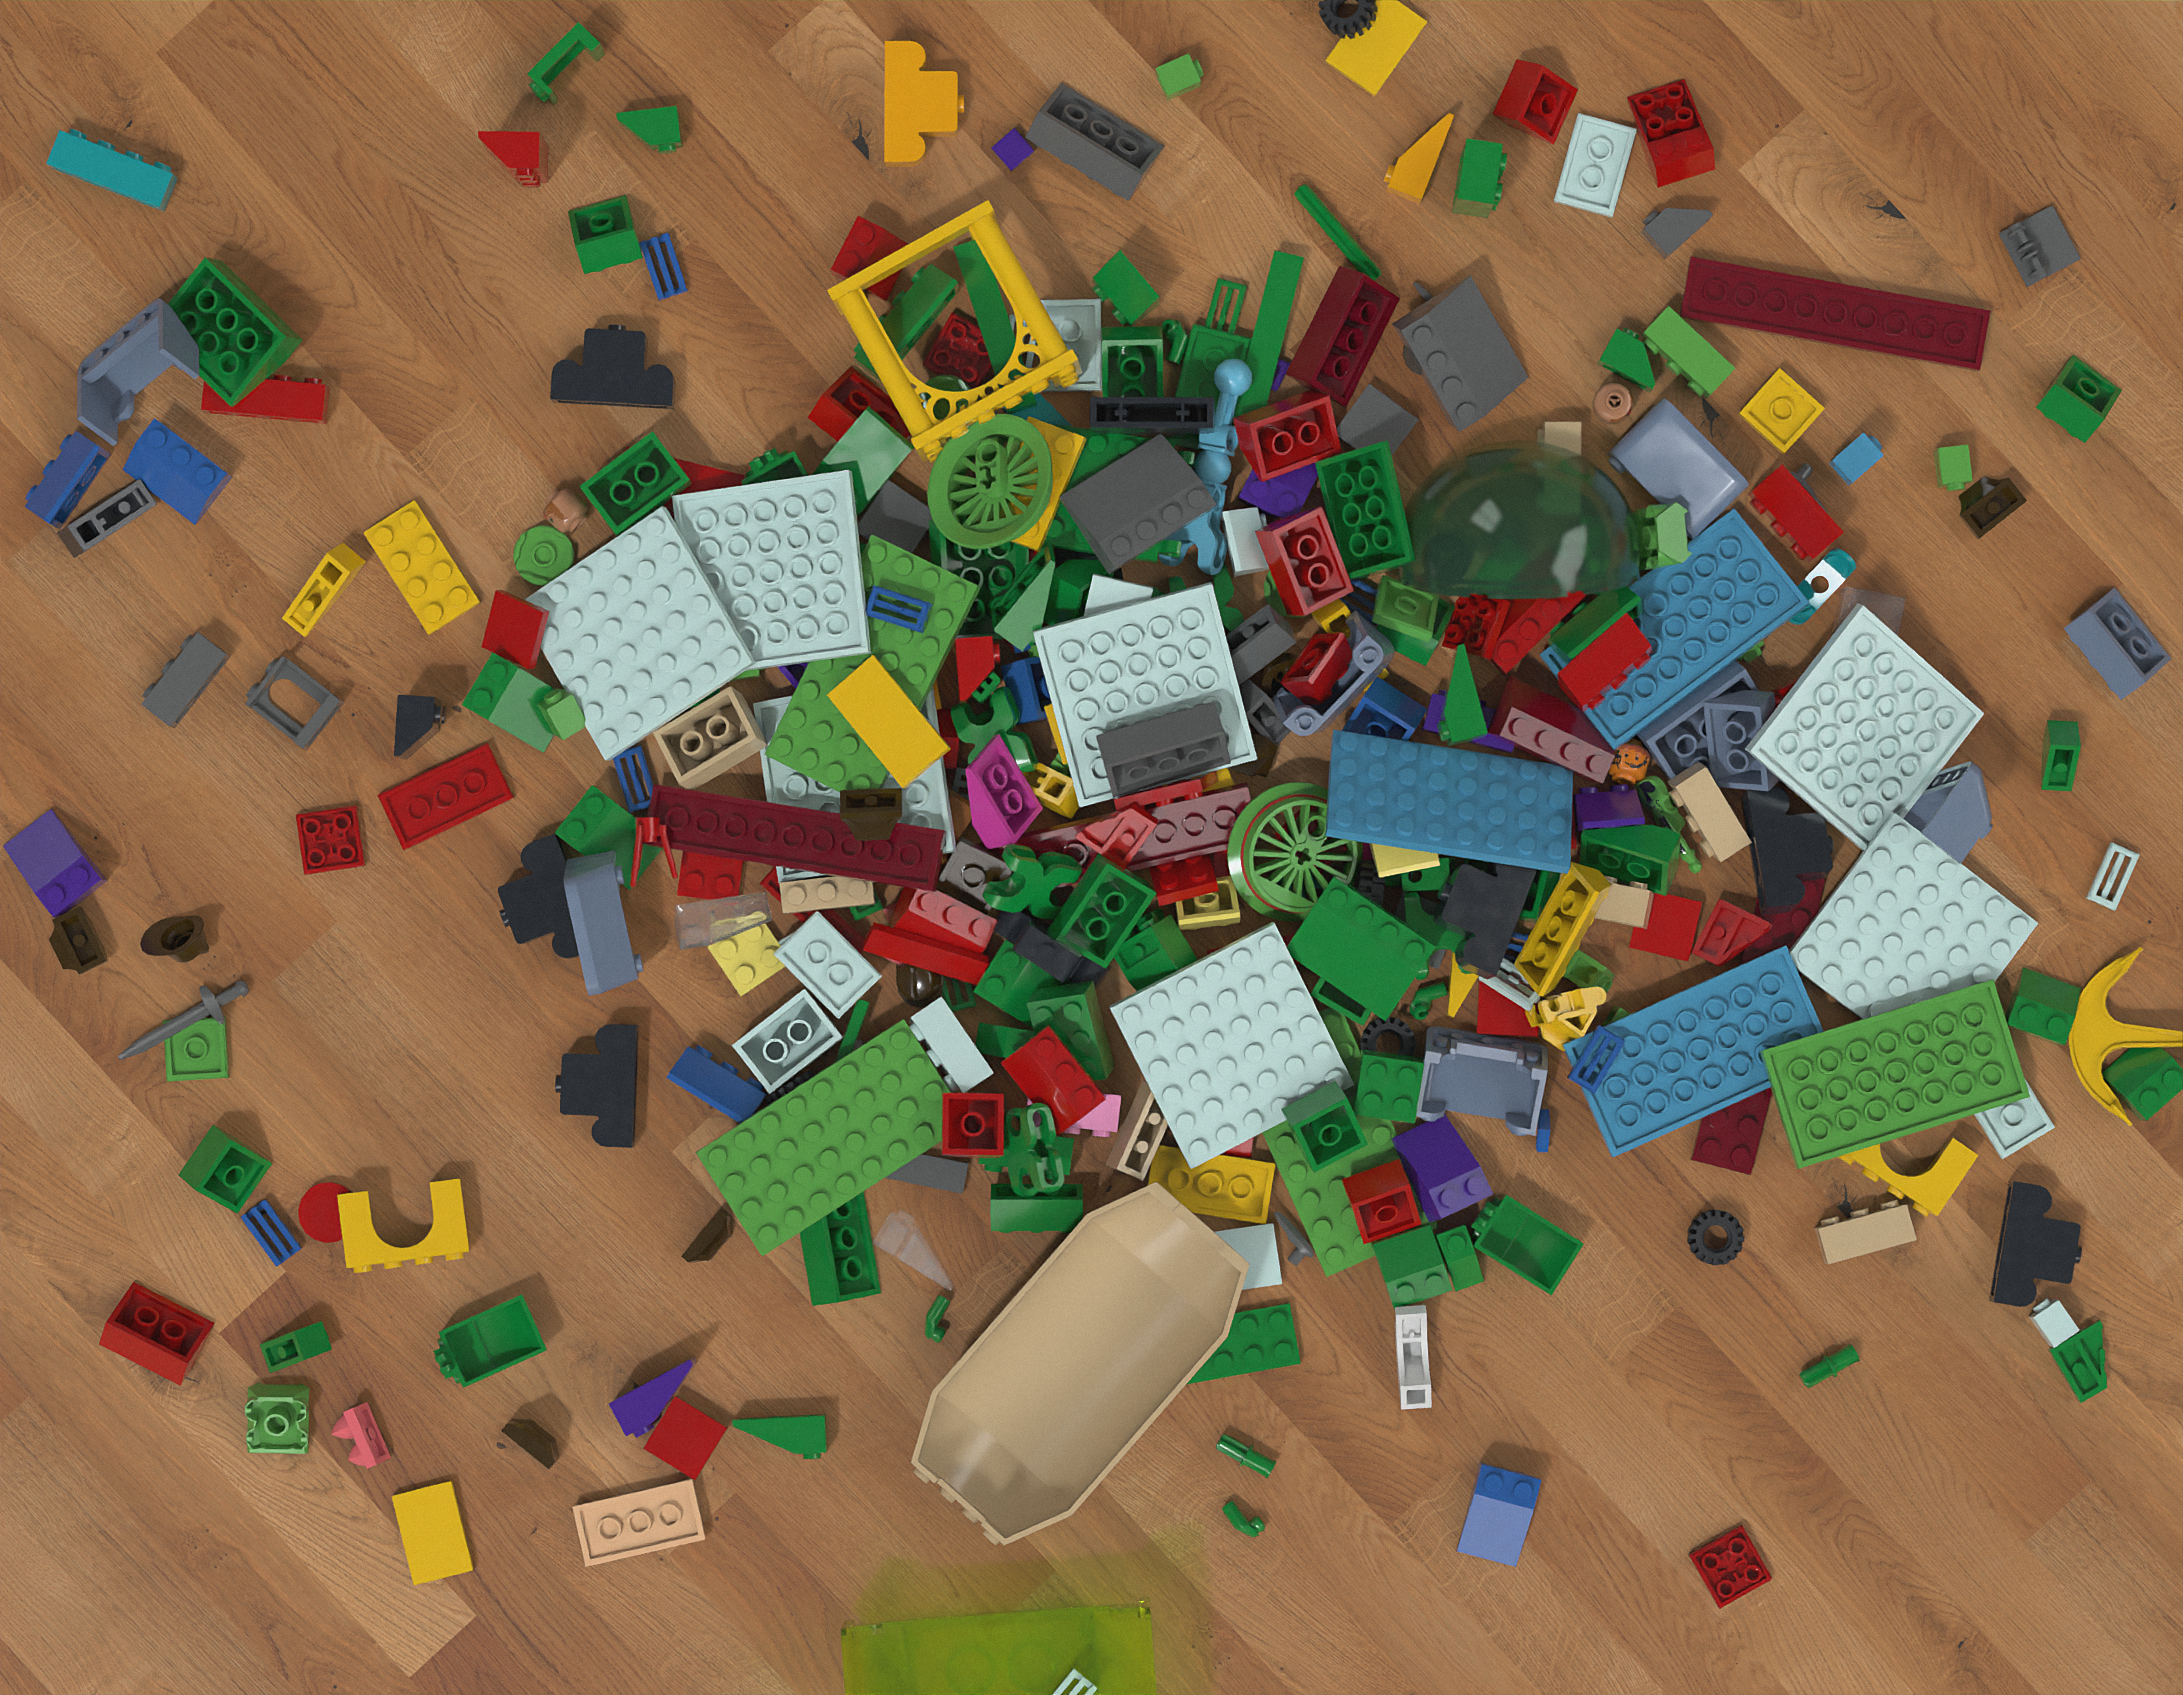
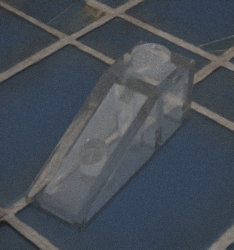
(719, 919)
(908, 1244)

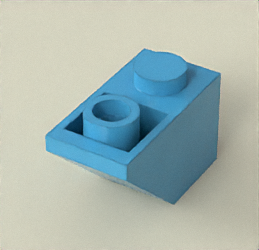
(1857, 458)

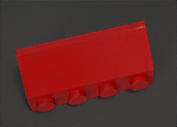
(1527, 624)

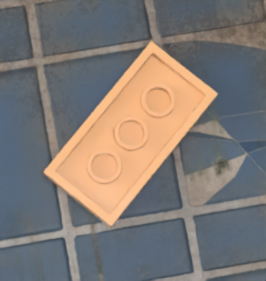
(639, 1522)

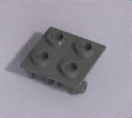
(2039, 246)

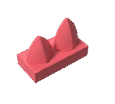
(361, 1426)

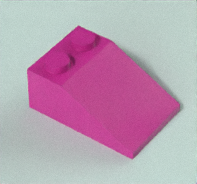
(999, 796)

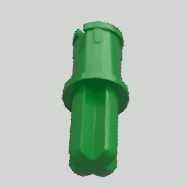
(1829, 1366)
(1245, 1455)

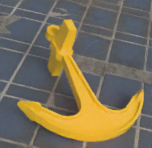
(2098, 1034)

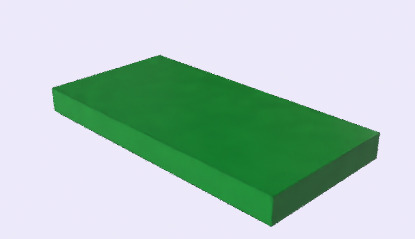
(1203, 354)

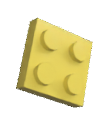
(748, 957)

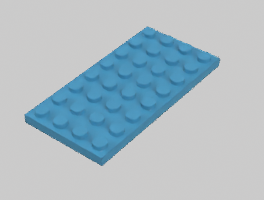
(1697, 623)
(1449, 801)
(1695, 1050)

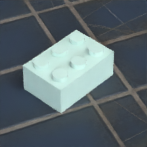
(787, 1041)
(949, 1047)

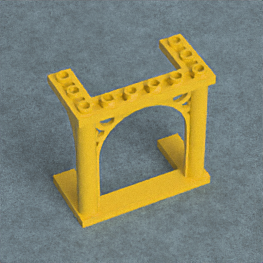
(1056, 360)

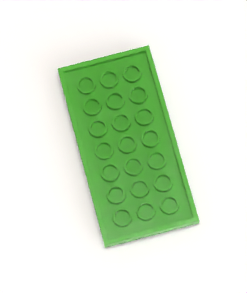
(813, 731)
(1894, 1074)
(829, 1138)
(1321, 1195)

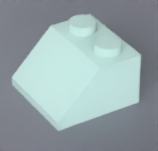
(1242, 541)

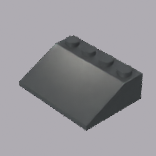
(1461, 353)
(1137, 503)

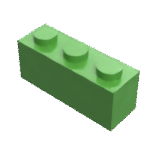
(1686, 353)

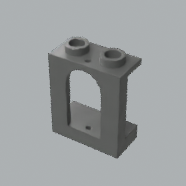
(260, 702)

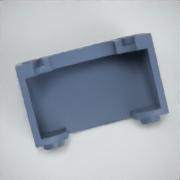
(1678, 466)
(1370, 657)
(1483, 1077)

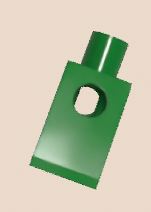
(1431, 877)

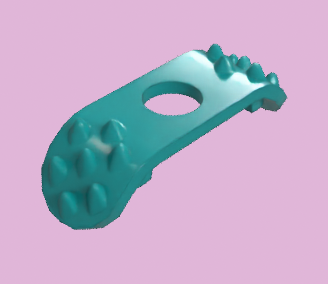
(1836, 569)

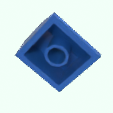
(1029, 688)
(1385, 713)

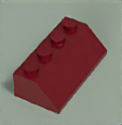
(1343, 335)
(1551, 731)

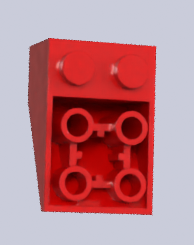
(1671, 133)

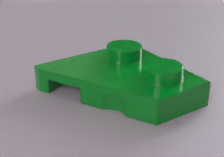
(2082, 1361)

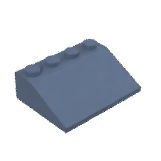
(1680, 734)

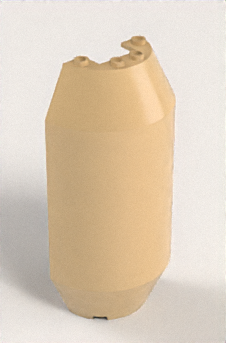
(1079, 1364)

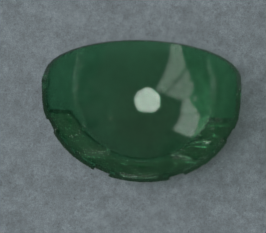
(1520, 525)

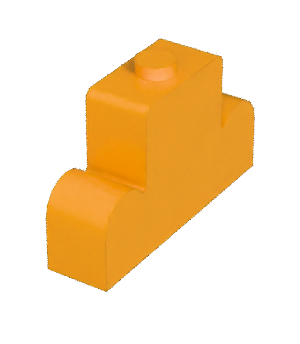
(916, 104)

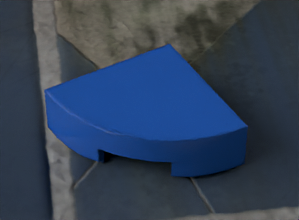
(1543, 1131)

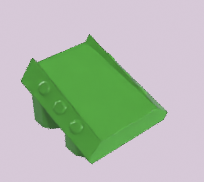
(1662, 535)
(277, 1419)

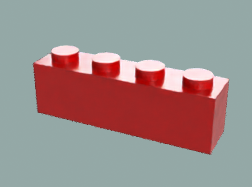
(275, 400)

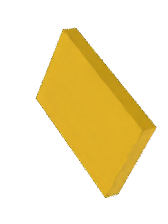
(1376, 53)
(432, 1532)

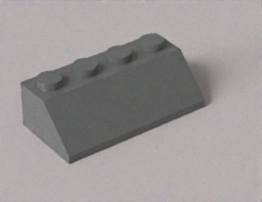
(1094, 141)
(1163, 749)

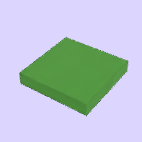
(1405, 608)
(197, 1052)

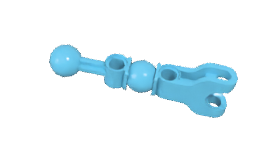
(1213, 468)

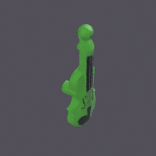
(1657, 800)

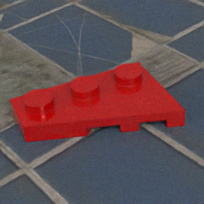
(1164, 795)

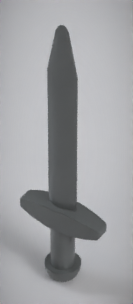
(210, 1005)

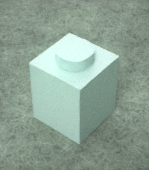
(2053, 1322)

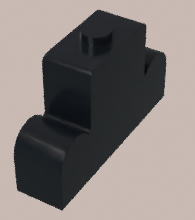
(613, 373)
(1152, 416)
(1784, 849)
(538, 902)
(1484, 911)
(1040, 947)
(604, 1085)
(2031, 1246)

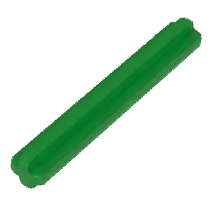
(1336, 232)

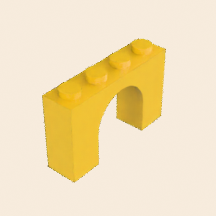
(1927, 1189)
(366, 1248)

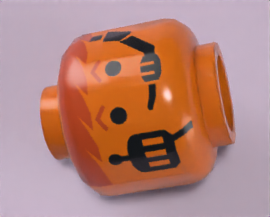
(1630, 763)

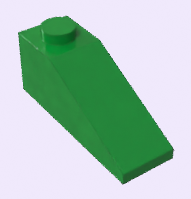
(793, 1433)

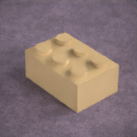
(710, 738)

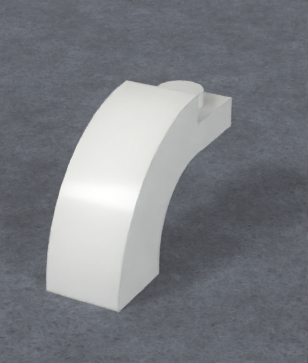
(1412, 1357)

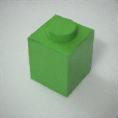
(1179, 76)
(1953, 467)
(562, 713)

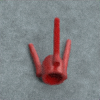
(647, 831)

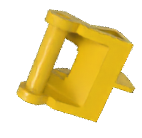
(1566, 1014)

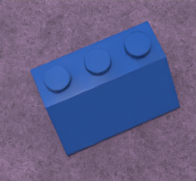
(176, 471)
(66, 479)
(717, 1084)

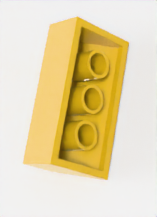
(1561, 927)

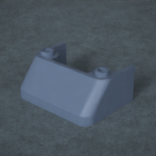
(128, 364)
(1953, 810)
(600, 922)

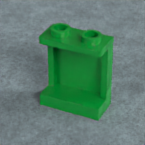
(560, 58)

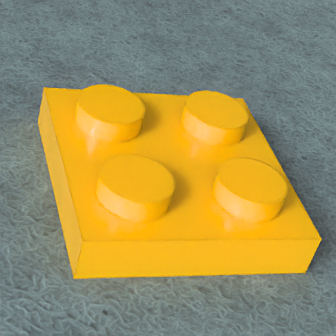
(1781, 411)

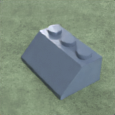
(2117, 643)
(1730, 727)

